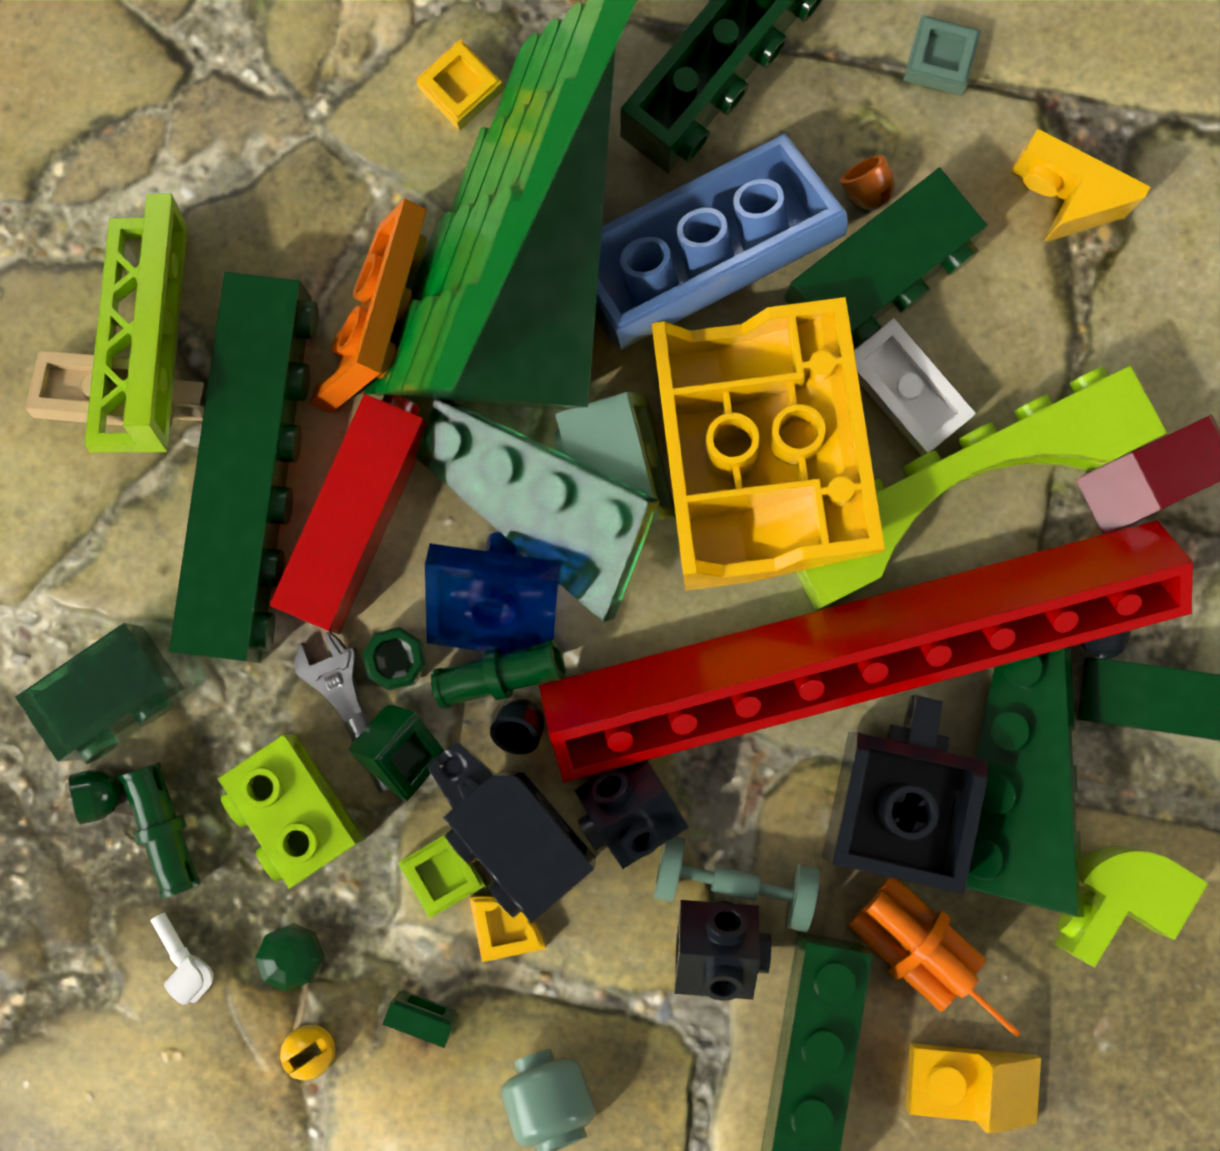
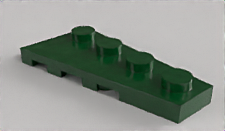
(1028, 813)

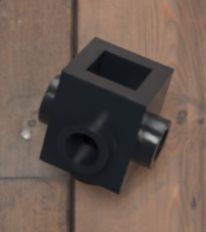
(628, 812)
(720, 950)

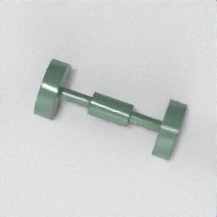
(800, 896)

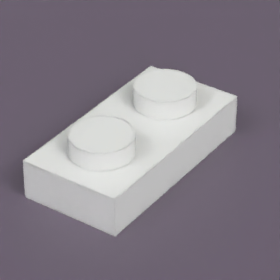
(910, 388)

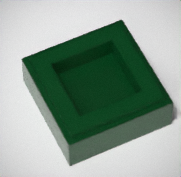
(421, 1018)

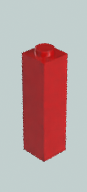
(351, 513)

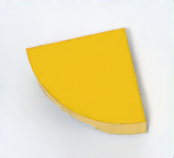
(500, 933)

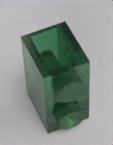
(101, 694)

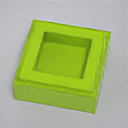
(440, 876)

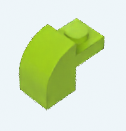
(1130, 884)

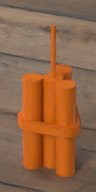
(921, 947)

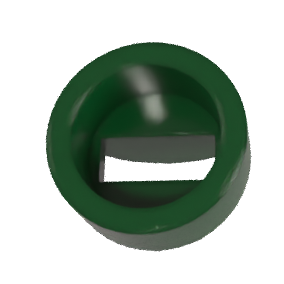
(93, 795)

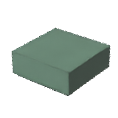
(942, 55)

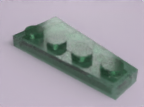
(542, 502)

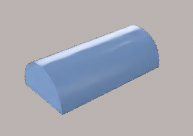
(712, 239)

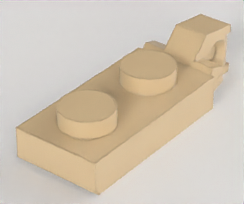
(63, 390)

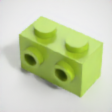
(289, 810)

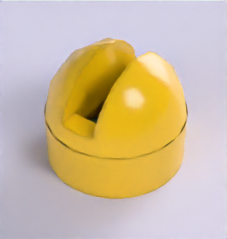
(297, 1042)

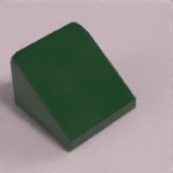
(397, 750)

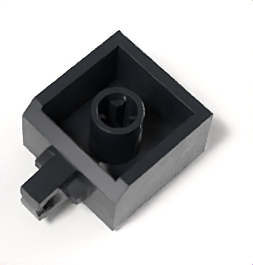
(944, 786)
(511, 832)

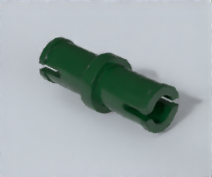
(498, 674)
(160, 830)

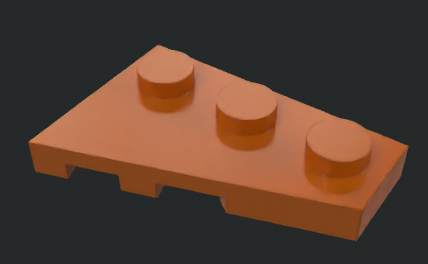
(366, 334)

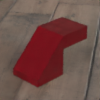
(1154, 475)

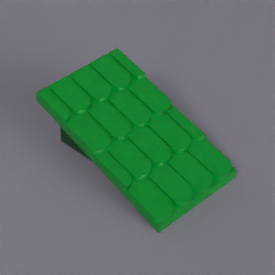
(515, 262)

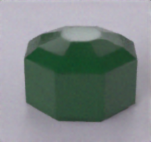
(395, 659)
(289, 957)

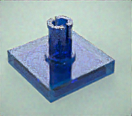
(490, 596)

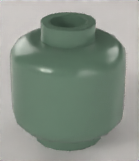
(547, 1102)

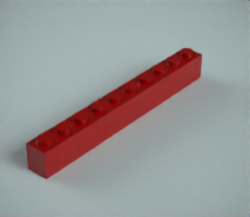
(866, 649)

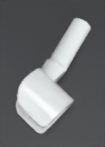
(193, 975)

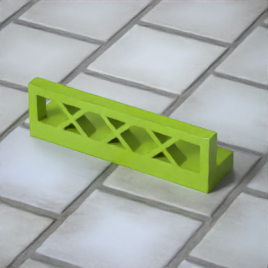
(151, 333)

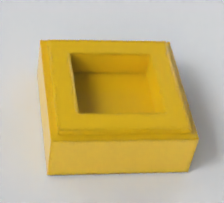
(460, 84)

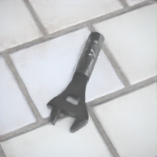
(337, 683)

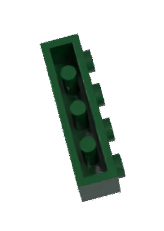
(706, 75)

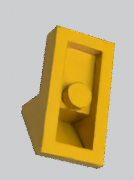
(1090, 188)
(973, 1085)

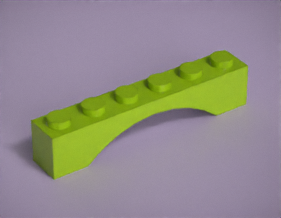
(1081, 432)

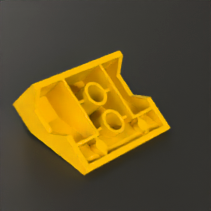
(767, 445)

